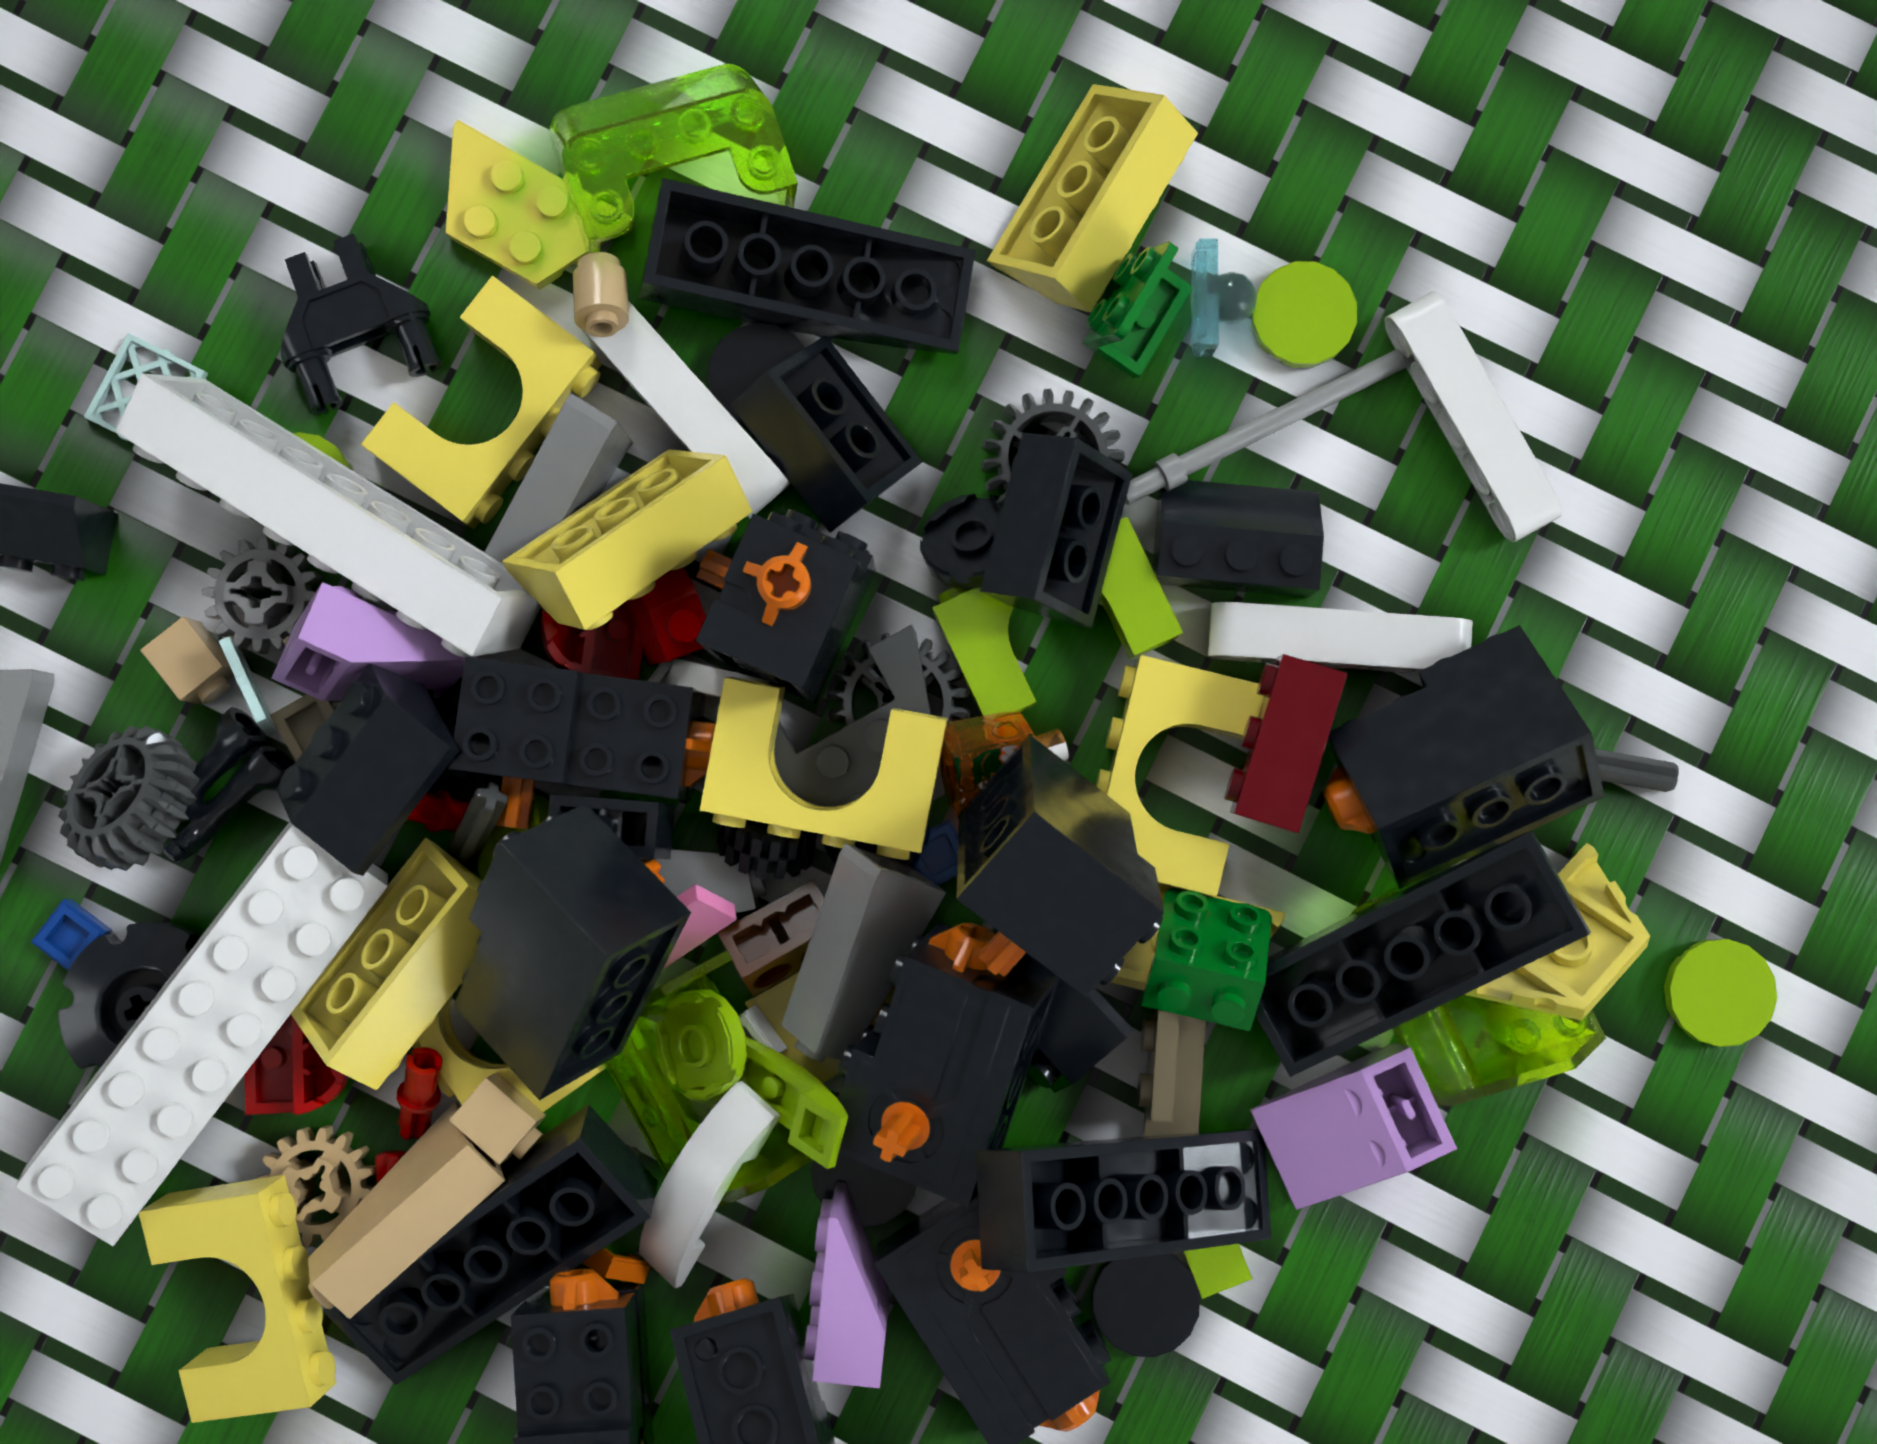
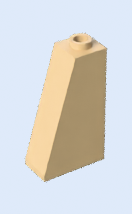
(402, 1216)

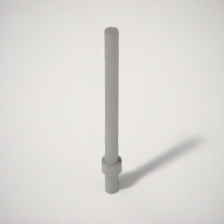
(1174, 469)

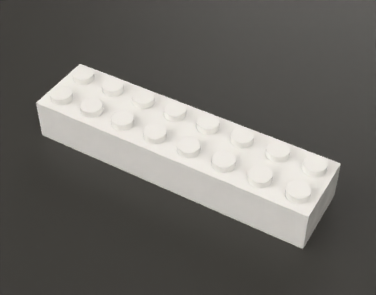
(329, 514)
(199, 1035)

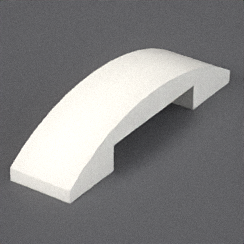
(700, 1178)

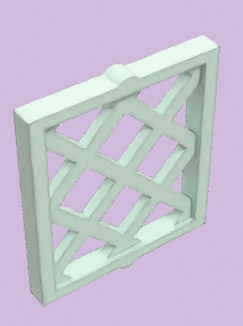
(113, 376)
(248, 686)

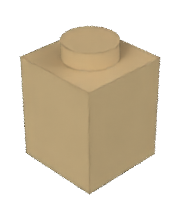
(190, 661)
(499, 1119)

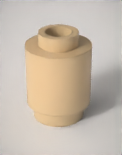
(600, 294)

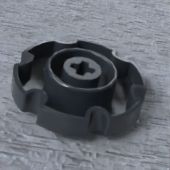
(115, 983)

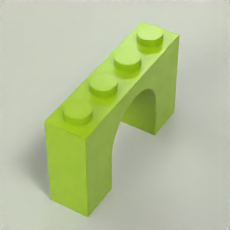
(979, 637)

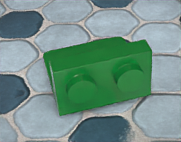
(1139, 310)
(1209, 959)

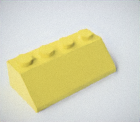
(1094, 195)
(630, 537)
(394, 969)

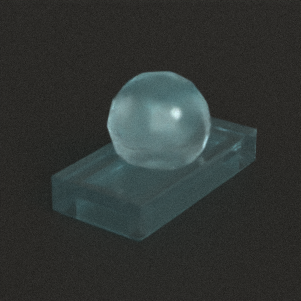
(1215, 298)

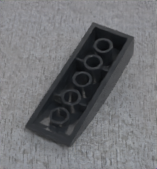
(804, 271)
(1415, 952)
(1120, 1198)
(547, 1217)

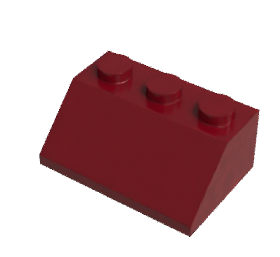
(1285, 742)

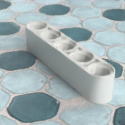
(689, 406)
(1473, 417)
(1334, 636)

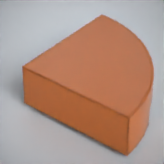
(619, 1267)

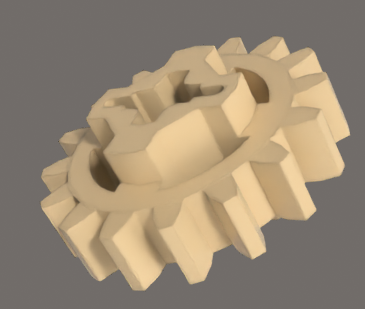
(338, 1194)

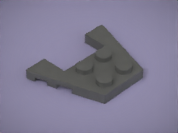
(850, 759)

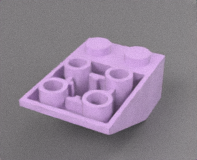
(344, 634)
(1353, 1127)
(846, 1299)

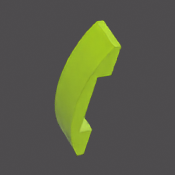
(801, 1099)

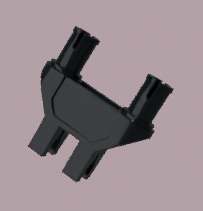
(347, 317)

